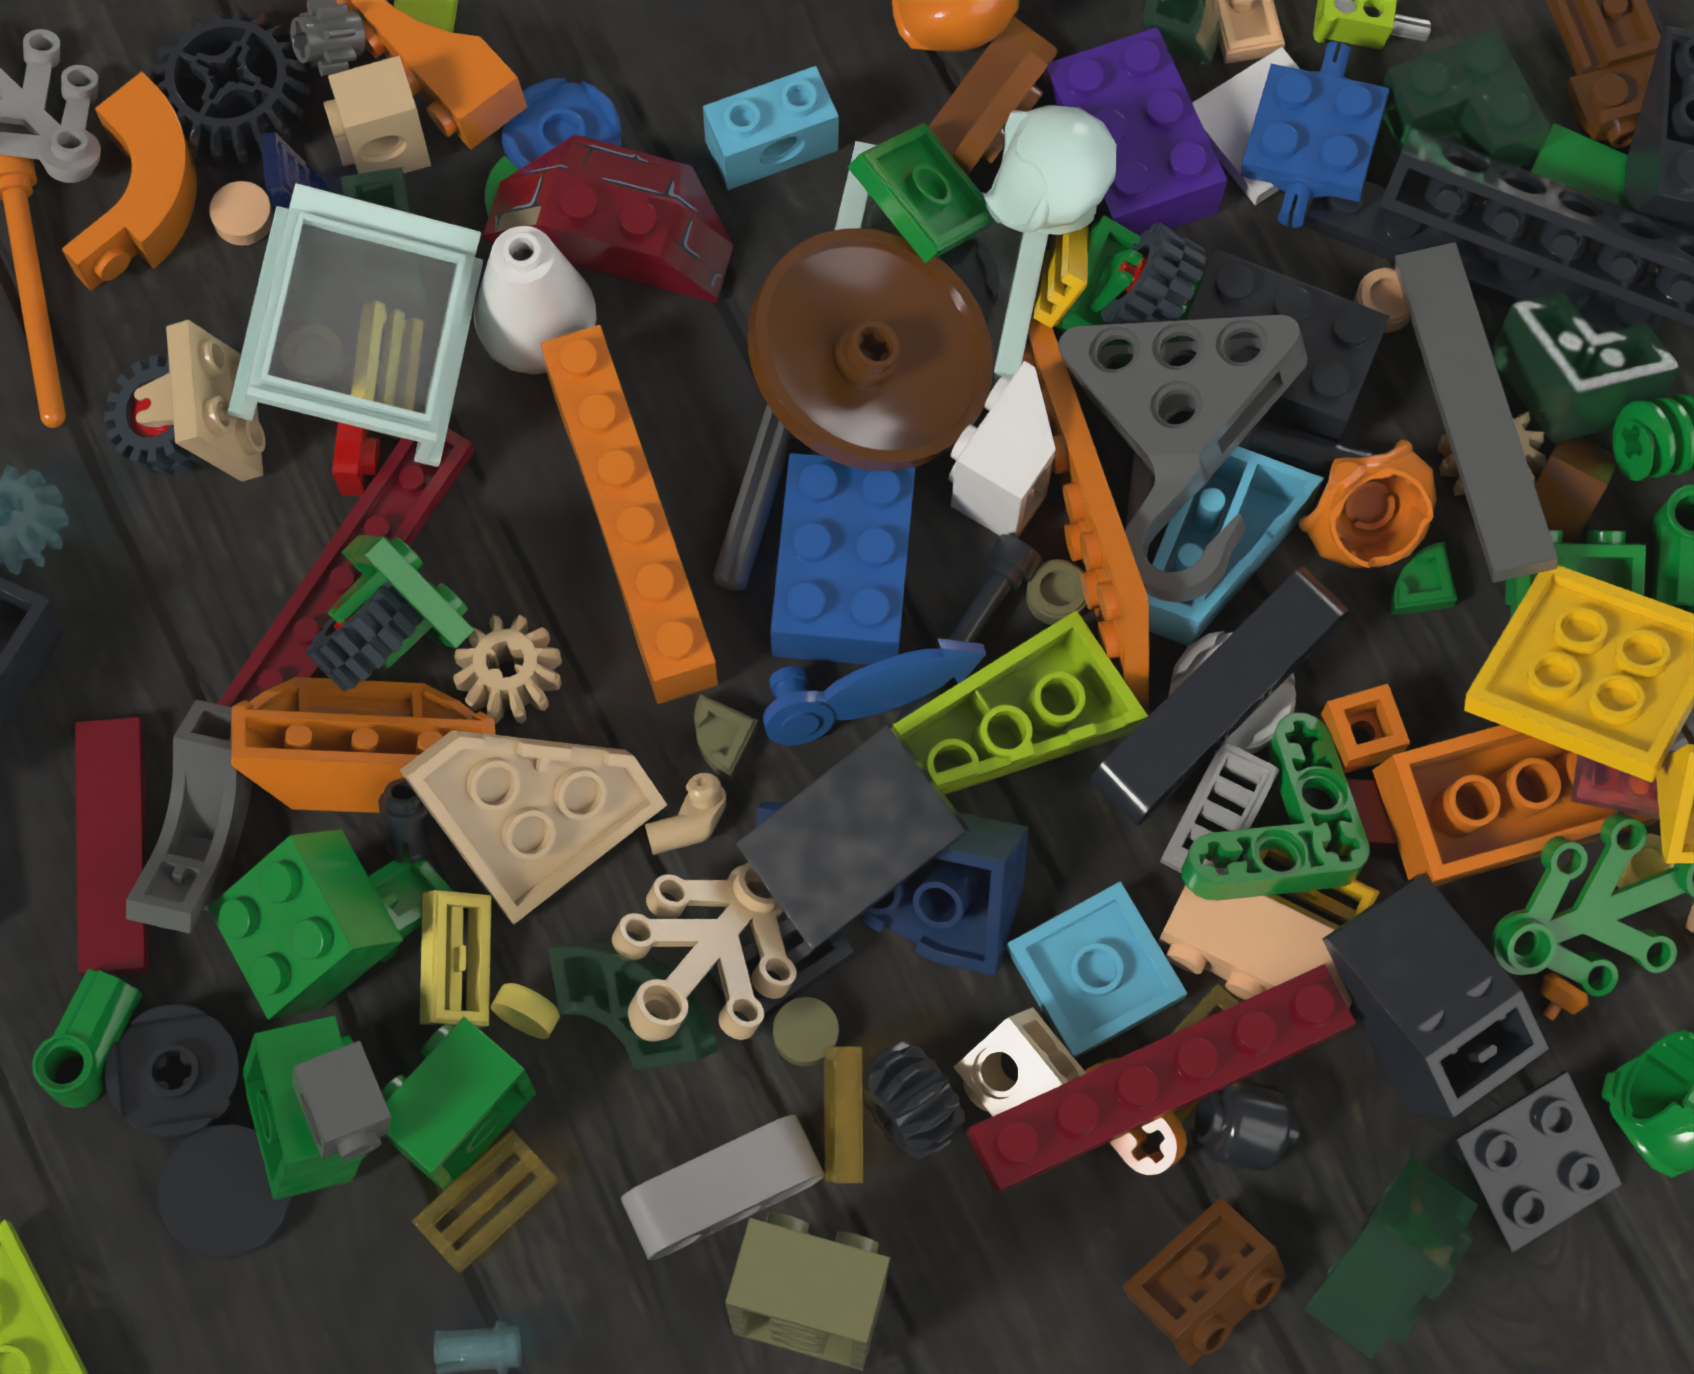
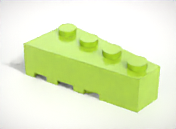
(1024, 710)

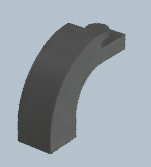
(199, 828)

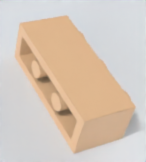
(1246, 942)

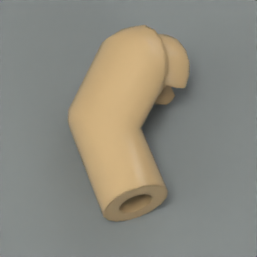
(695, 819)

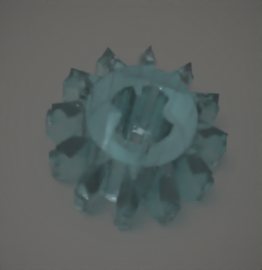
(28, 518)

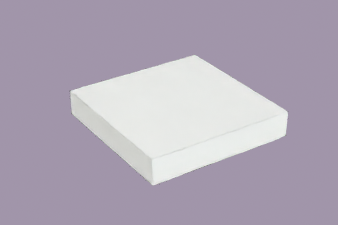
(1229, 116)

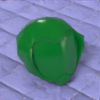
(1656, 1103)

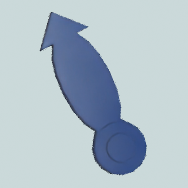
(887, 684)

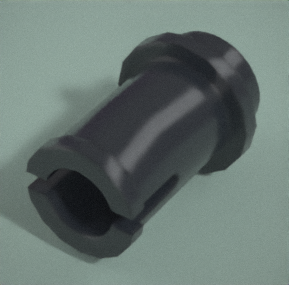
(405, 821)

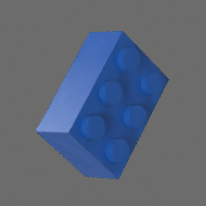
(841, 562)

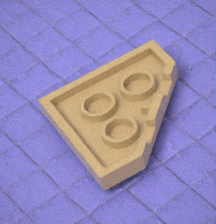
(530, 808)

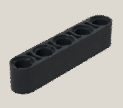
(1219, 696)

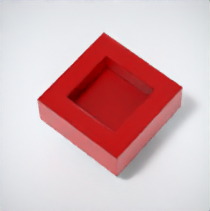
(355, 458)

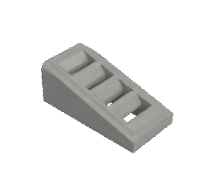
(1239, 765)

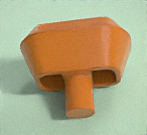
(1562, 995)

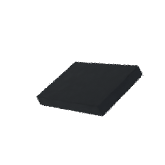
(852, 836)

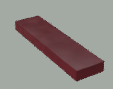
(110, 844)

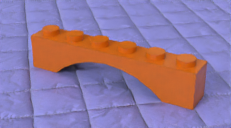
(454, 72)
(630, 515)

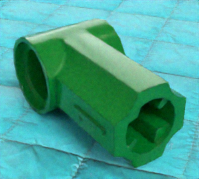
(1674, 552)
(86, 1032)

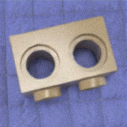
(1040, 1061)

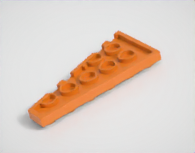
(1095, 529)

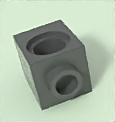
(342, 1102)

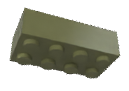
(807, 1290)

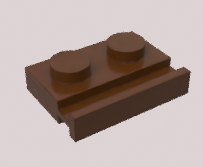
(1604, 31)

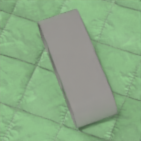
(722, 1187)

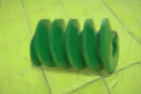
(1655, 437)

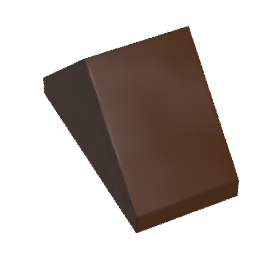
(1573, 484)

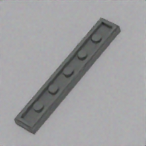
(1475, 413)

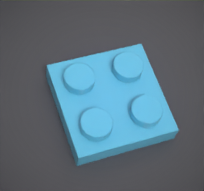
(1096, 971)

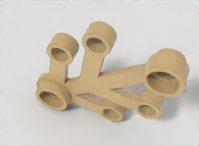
(712, 943)

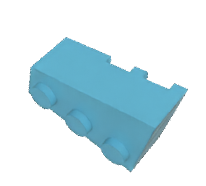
(1271, 503)

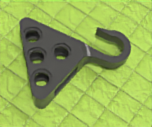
(1182, 457)

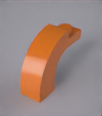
(159, 193)

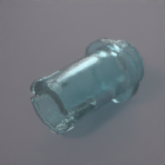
(478, 1349)

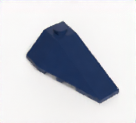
(959, 902)

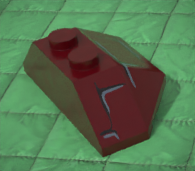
(619, 215)

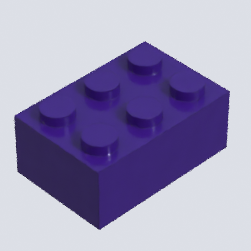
(1162, 150)

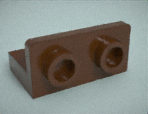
(1610, 100)
(1207, 1281)

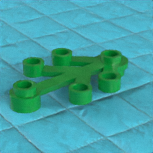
(1593, 913)

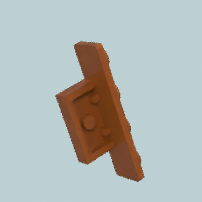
(996, 85)

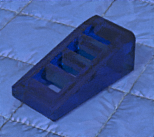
(284, 169)

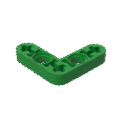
(1302, 841)

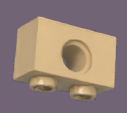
(376, 118)

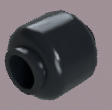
(1247, 1125)

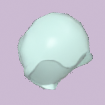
(1052, 170)

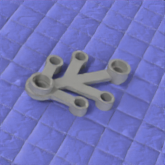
(63, 149)

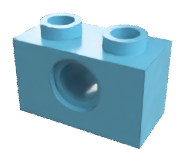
(771, 128)

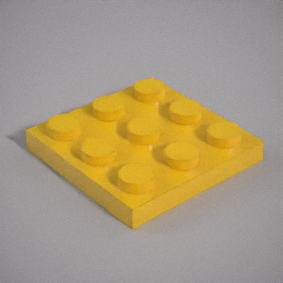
(1592, 672)

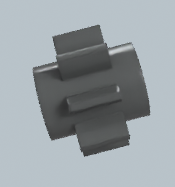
(327, 36)

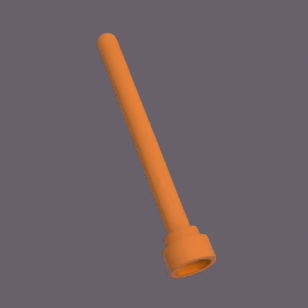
(16, 185)

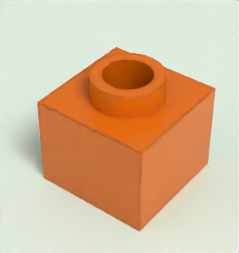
(1377, 715)

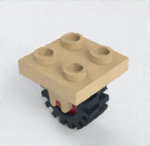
(181, 408)

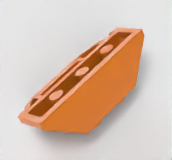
(339, 746)

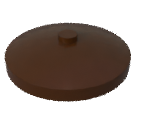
(869, 350)

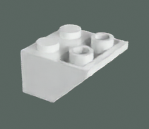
(1008, 459)

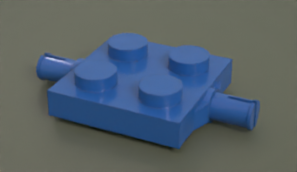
(1314, 133)

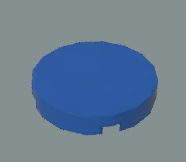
(555, 114)

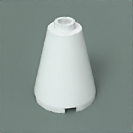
(529, 298)

